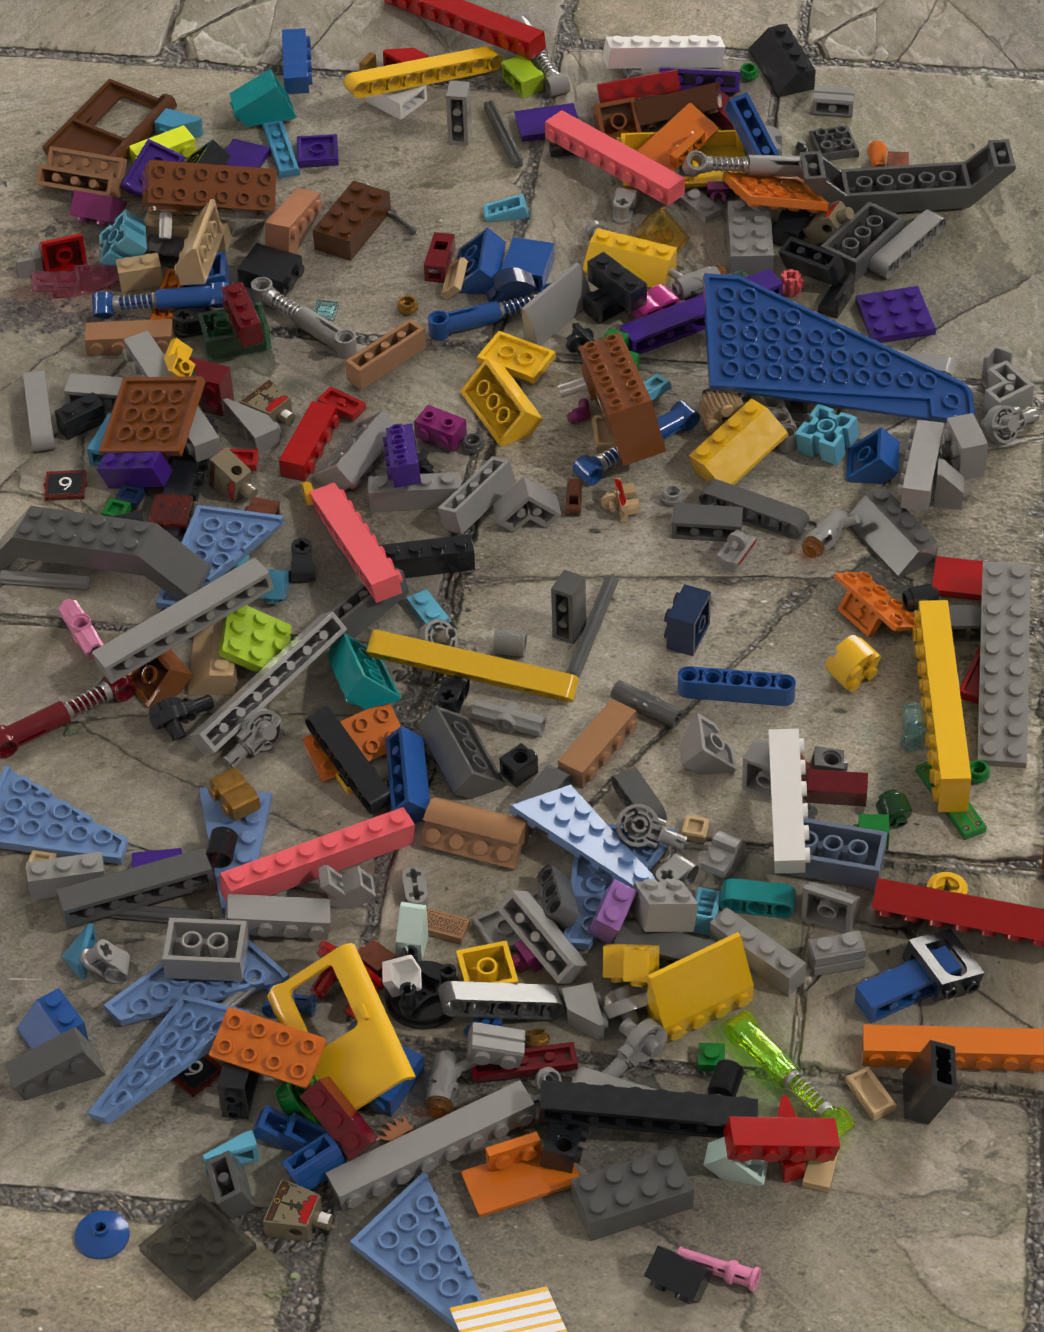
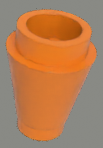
(877, 153)

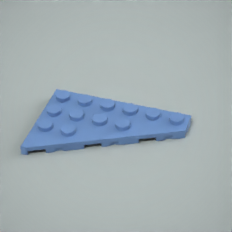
(223, 539)
(43, 823)
(591, 884)
(157, 995)
(171, 1048)
(418, 1250)

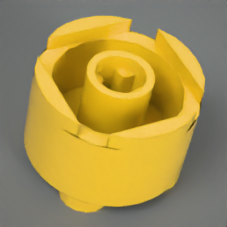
(853, 663)

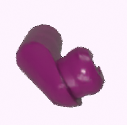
(581, 413)

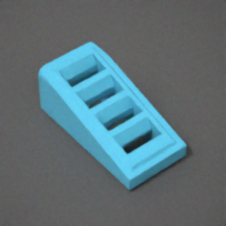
(512, 209)
(706, 909)
(242, 1147)

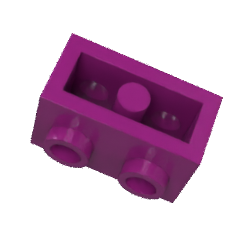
(440, 428)

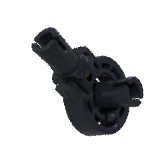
(172, 710)

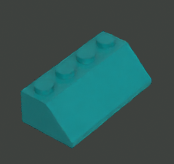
(361, 677)

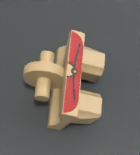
(611, 501)

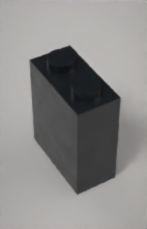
(278, 265)
(929, 1082)

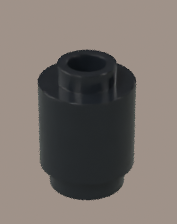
(919, 593)

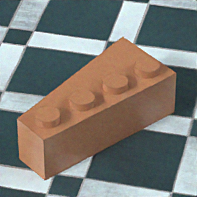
(292, 220)

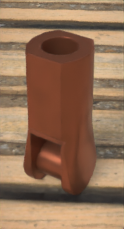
(574, 496)

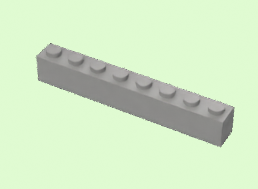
(149, 361)
(183, 620)
(268, 682)
(431, 1145)

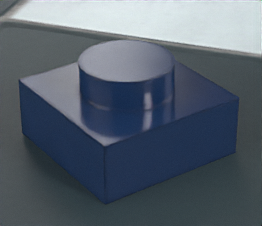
(131, 494)

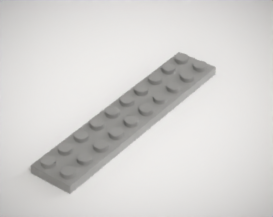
(1004, 665)

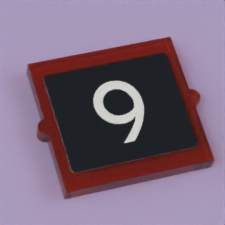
(65, 485)
(198, 1075)

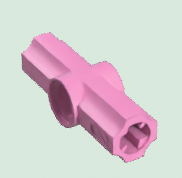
(80, 627)

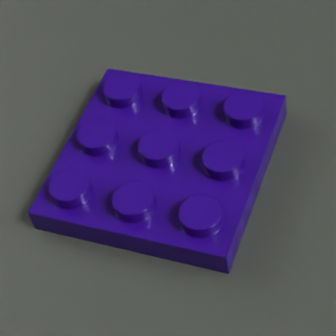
(895, 314)

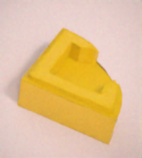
(306, 487)

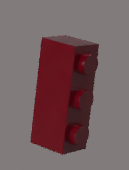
(242, 314)
(339, 1118)

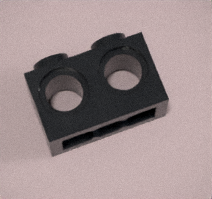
(562, 1147)

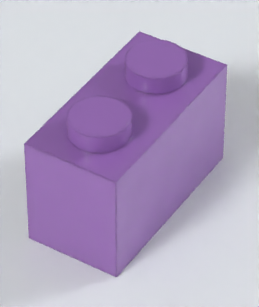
(611, 911)

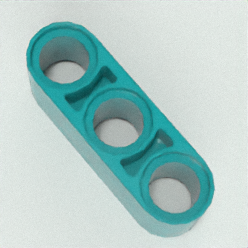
(758, 898)

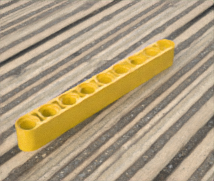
(422, 72)
(472, 665)

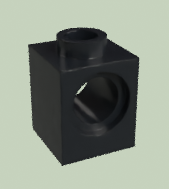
(518, 764)

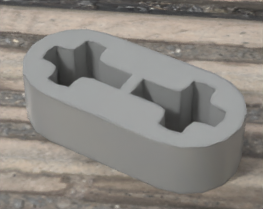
(411, 888)

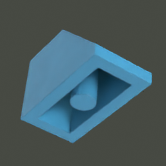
(173, 119)
(281, 582)

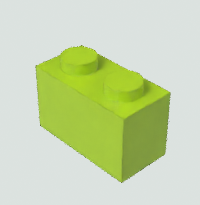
(522, 76)

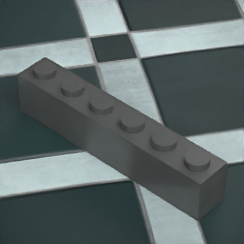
(135, 887)

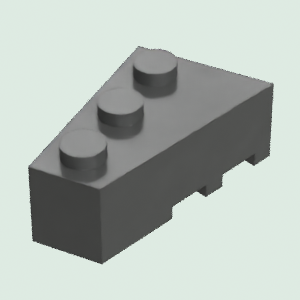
(55, 1065)

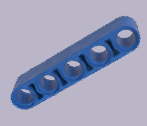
(736, 686)

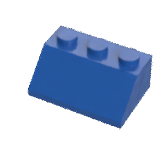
(484, 259)

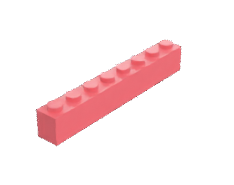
(615, 158)
(356, 542)
(337, 850)

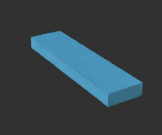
(281, 149)

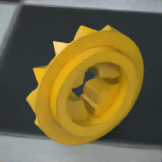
(954, 882)

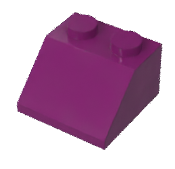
(96, 207)

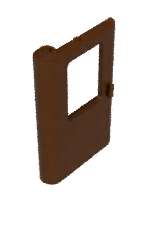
(82, 135)

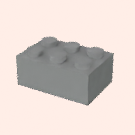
(205, 949)

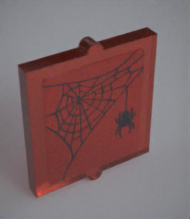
(171, 510)

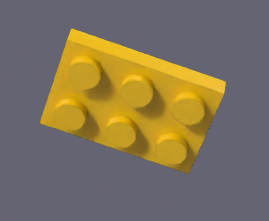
(518, 356)

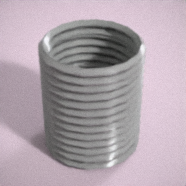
(510, 643)

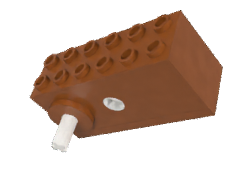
(186, 188)
(621, 398)

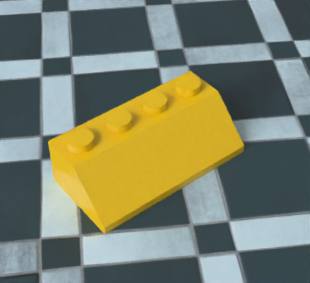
(642, 257)
(500, 403)
(738, 444)

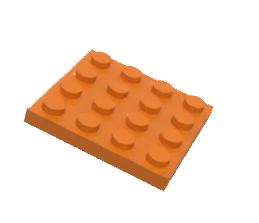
(775, 192)

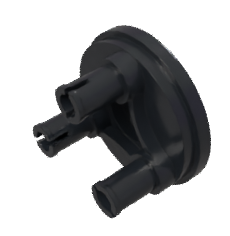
(422, 1007)

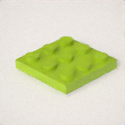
(252, 638)

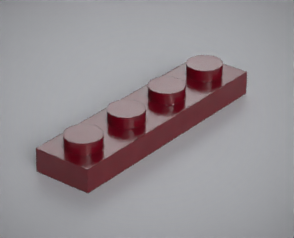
(558, 1056)

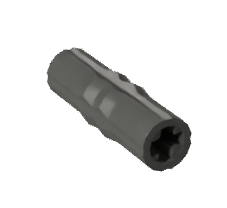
(646, 703)

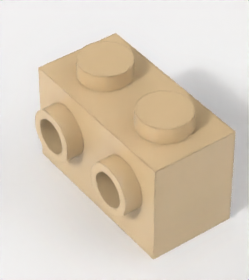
(139, 272)

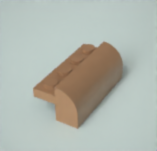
(82, 172)
(474, 832)

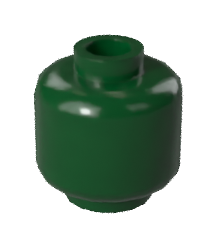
(896, 806)

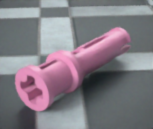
(730, 1271)

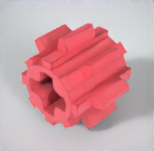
(791, 282)

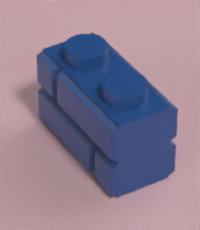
(311, 1162)

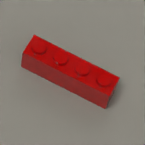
(639, 86)
(309, 441)
(781, 1139)

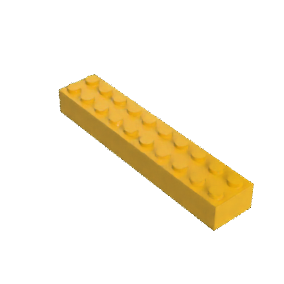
(942, 706)

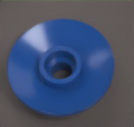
(104, 1243)

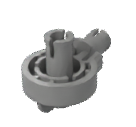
(1008, 423)
(441, 633)
(256, 735)
(645, 828)
(625, 1002)
(642, 1044)

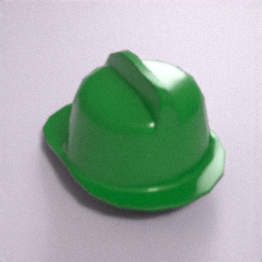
(292, 1103)

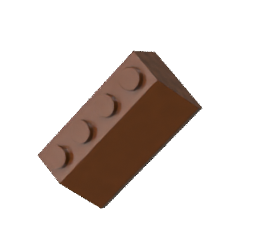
(666, 106)

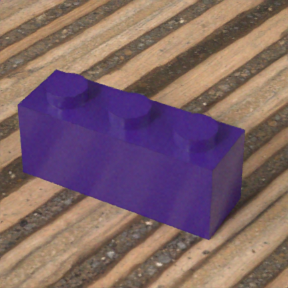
(135, 469)

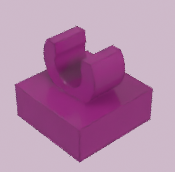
(717, 188)
(525, 958)

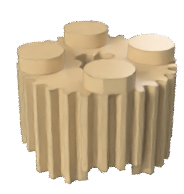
(718, 408)

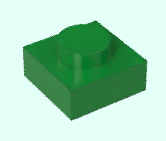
(116, 507)
(709, 1055)

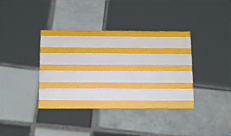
(515, 1312)

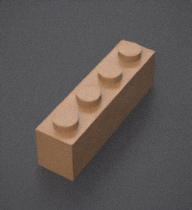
(109, 337)
(385, 354)
(598, 742)

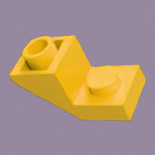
(178, 357)

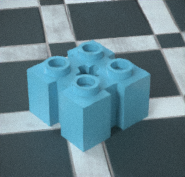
(123, 238)
(827, 434)

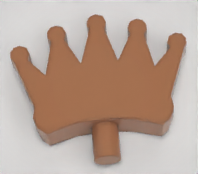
(395, 1131)

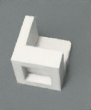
(400, 971)

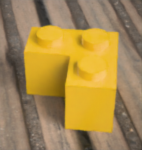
(630, 963)

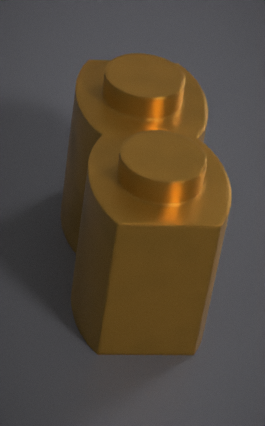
(234, 794)

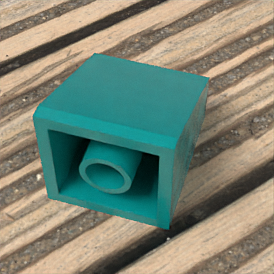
(261, 101)

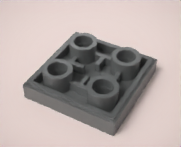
(834, 142)

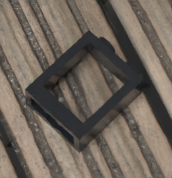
(236, 1091)

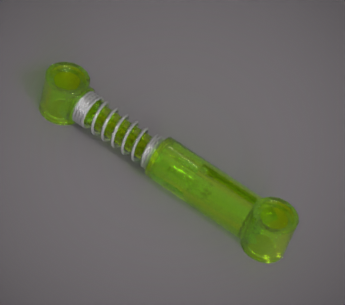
(745, 1031)

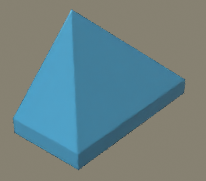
(86, 939)

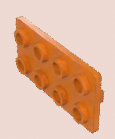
(679, 137)
(870, 604)
(368, 732)
(267, 1047)
(513, 1176)

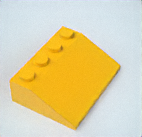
(700, 987)

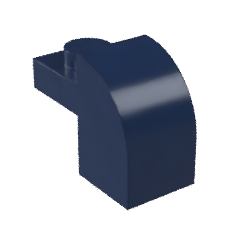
(511, 283)

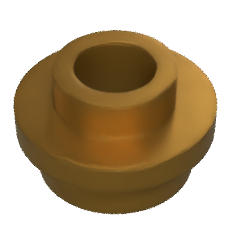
(407, 305)
(536, 1038)

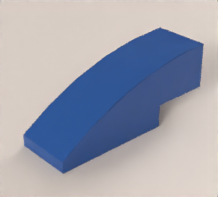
(285, 1131)

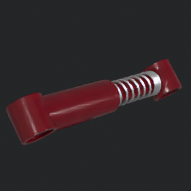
(60, 714)

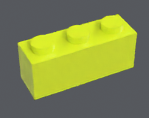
(177, 139)

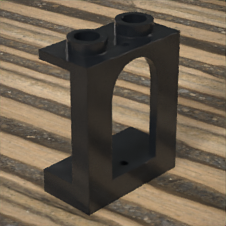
(947, 985)

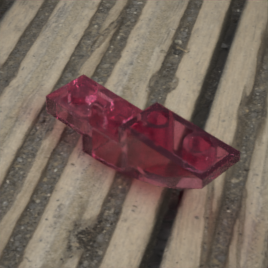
(82, 281)

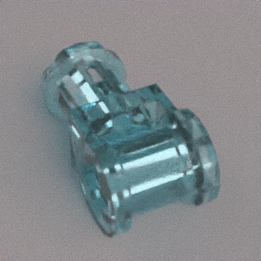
(912, 726)

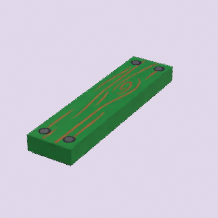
(967, 823)

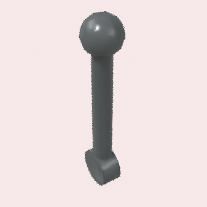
(392, 214)

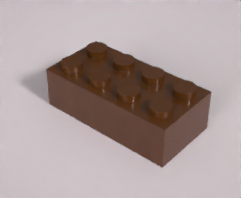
(351, 220)

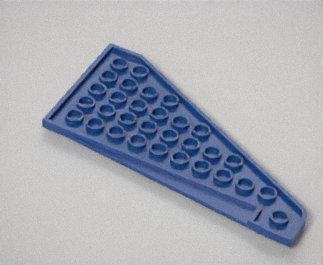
(788, 352)

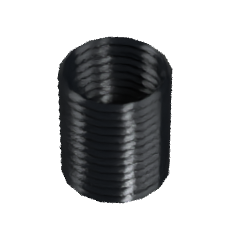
(221, 846)
(726, 1078)

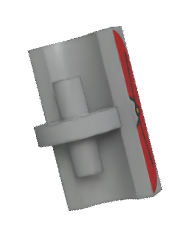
(735, 550)

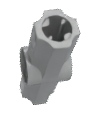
(508, 717)

